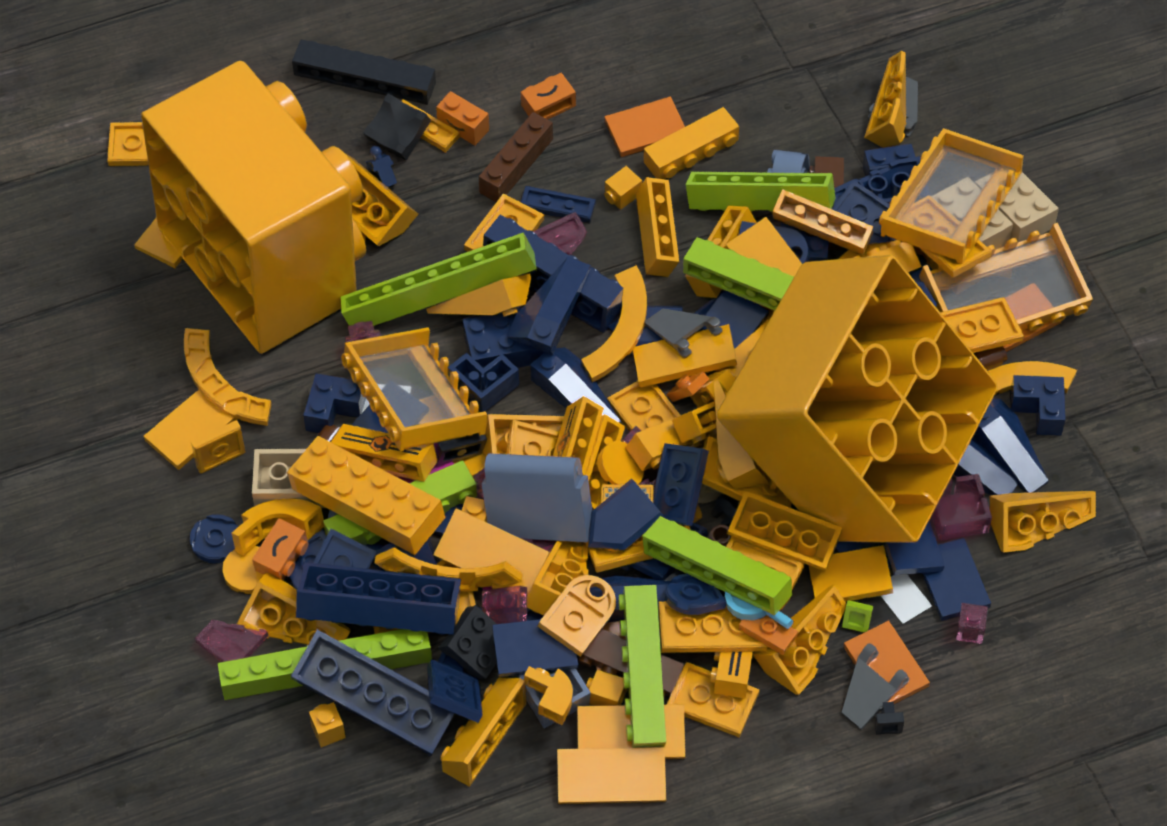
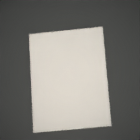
(906, 599)

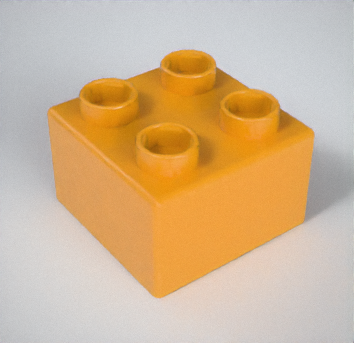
(262, 195)
(859, 399)

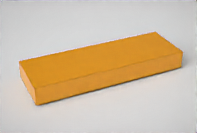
(438, 133)

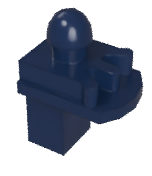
(382, 166)

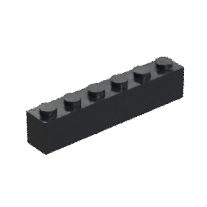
(364, 71)

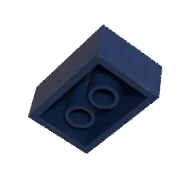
(488, 339)

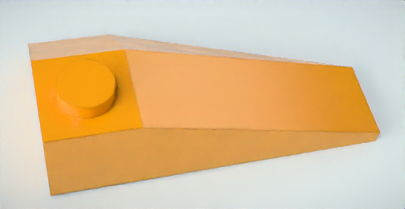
(889, 112)
(492, 299)
(498, 429)
(737, 465)
(1027, 518)
(562, 566)
(274, 609)
(814, 627)

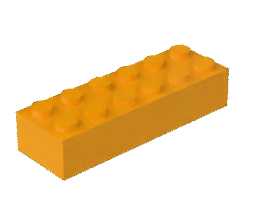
(366, 495)

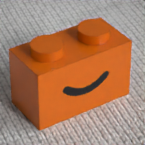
(549, 97)
(463, 117)
(280, 550)

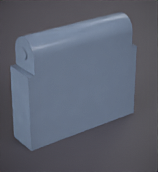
(537, 496)

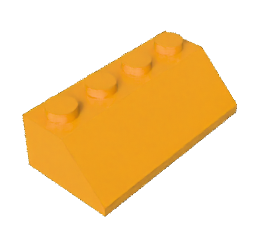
(379, 210)
(785, 531)
(479, 740)

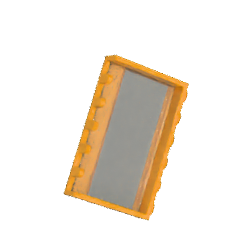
(951, 195)
(1032, 275)
(412, 389)

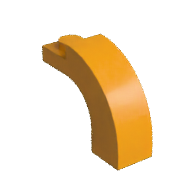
(262, 517)

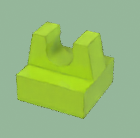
(857, 616)

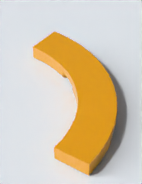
(627, 330)
(1004, 374)
(215, 387)
(496, 575)

